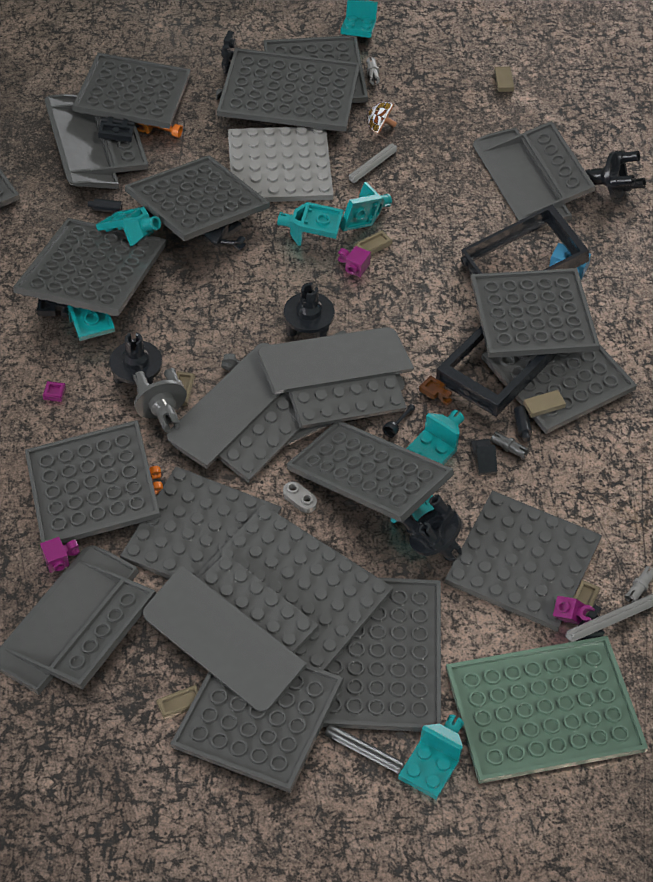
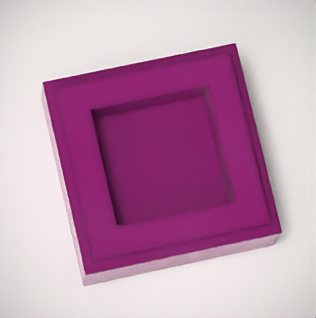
(54, 391)

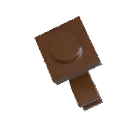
(435, 388)

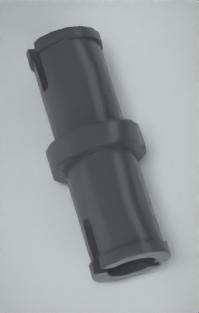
(509, 445)

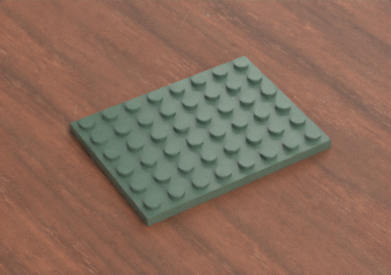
(545, 709)

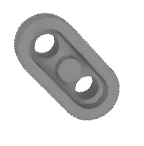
(297, 497)

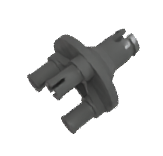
(160, 398)

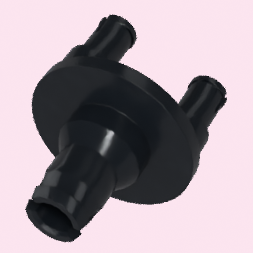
(615, 174)
(308, 312)
(135, 356)
(435, 530)

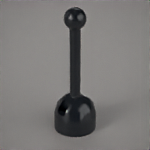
(391, 428)

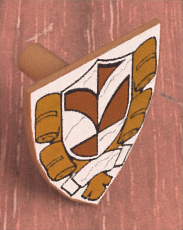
(379, 115)

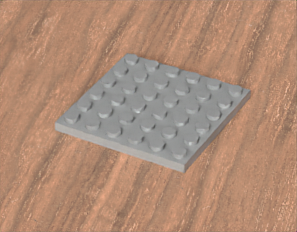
(282, 162)

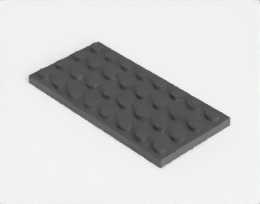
(370, 470)

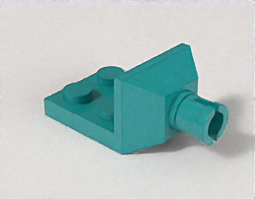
(360, 18)
(364, 210)
(312, 219)
(134, 221)
(90, 323)
(439, 437)
(434, 757)

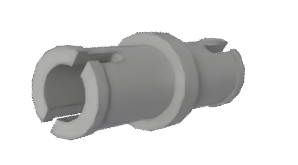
(373, 71)
(640, 585)

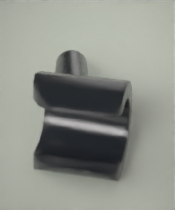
(237, 243)

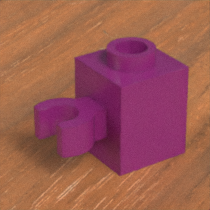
(356, 261)
(57, 554)
(571, 610)

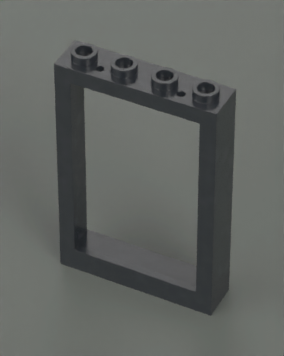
(546, 216)
(478, 393)

